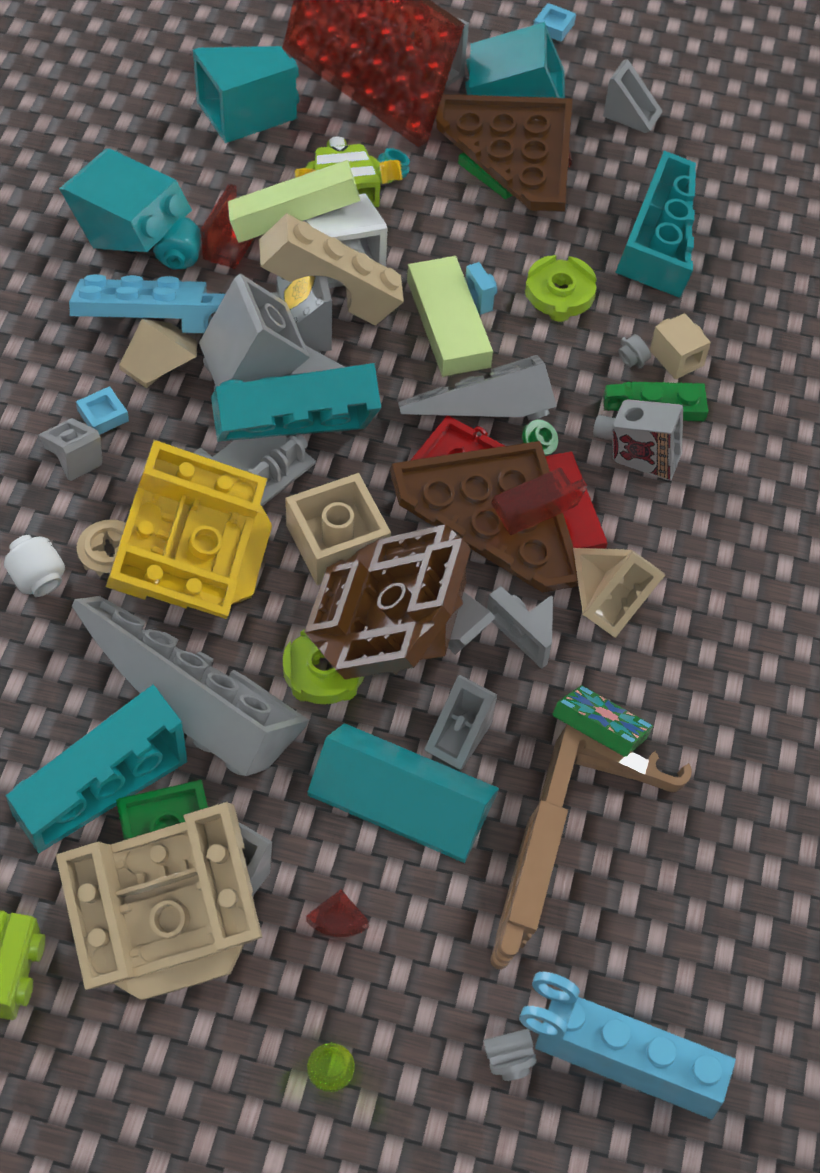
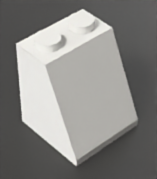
(356, 227)

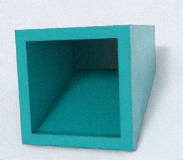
(516, 65)
(245, 88)
(124, 202)

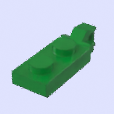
(689, 395)

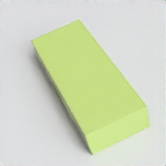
(299, 197)
(449, 316)

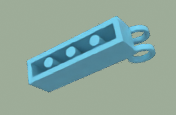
(627, 1049)

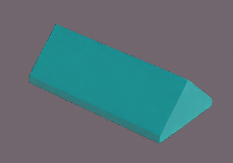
(401, 791)

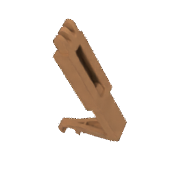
(545, 829)

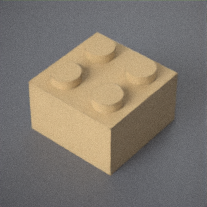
(333, 522)

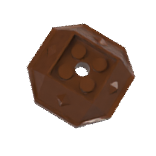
(391, 603)

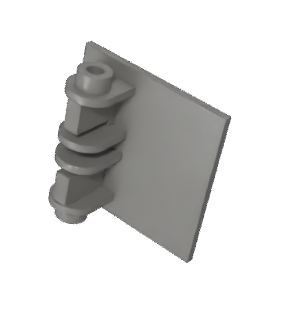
(273, 458)

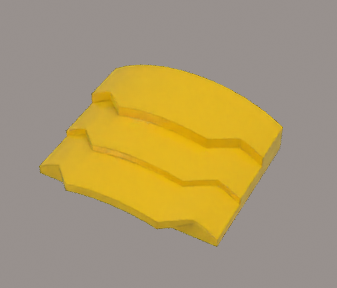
(192, 533)

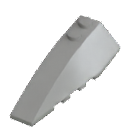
(216, 710)

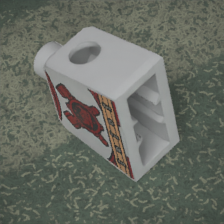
(645, 436)

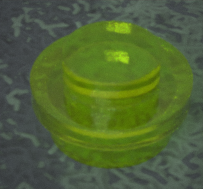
(330, 1067)

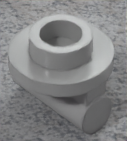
(511, 1054)

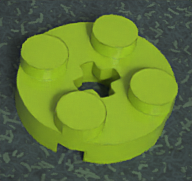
(559, 302)
(310, 682)

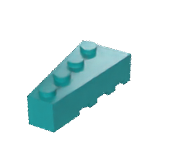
(661, 237)
(296, 404)
(106, 764)

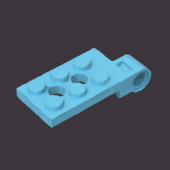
(146, 299)

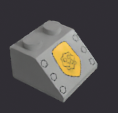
(311, 309)

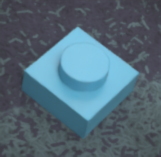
(557, 21)
(481, 286)
(102, 410)

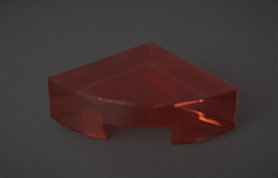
(338, 917)

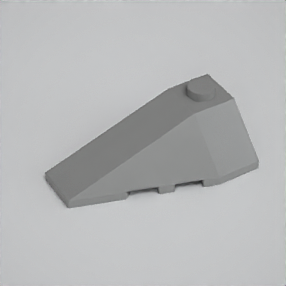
(512, 391)

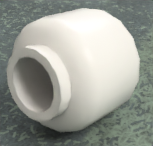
(34, 565)

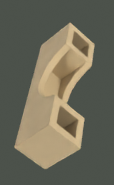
(298, 250)

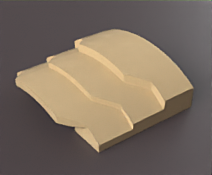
(161, 905)

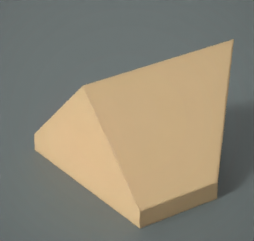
(156, 350)
(613, 585)

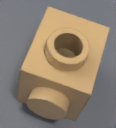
(680, 345)

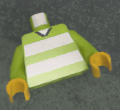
(366, 169)

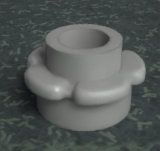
(634, 351)

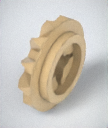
(92, 541)

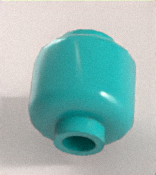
(180, 245)

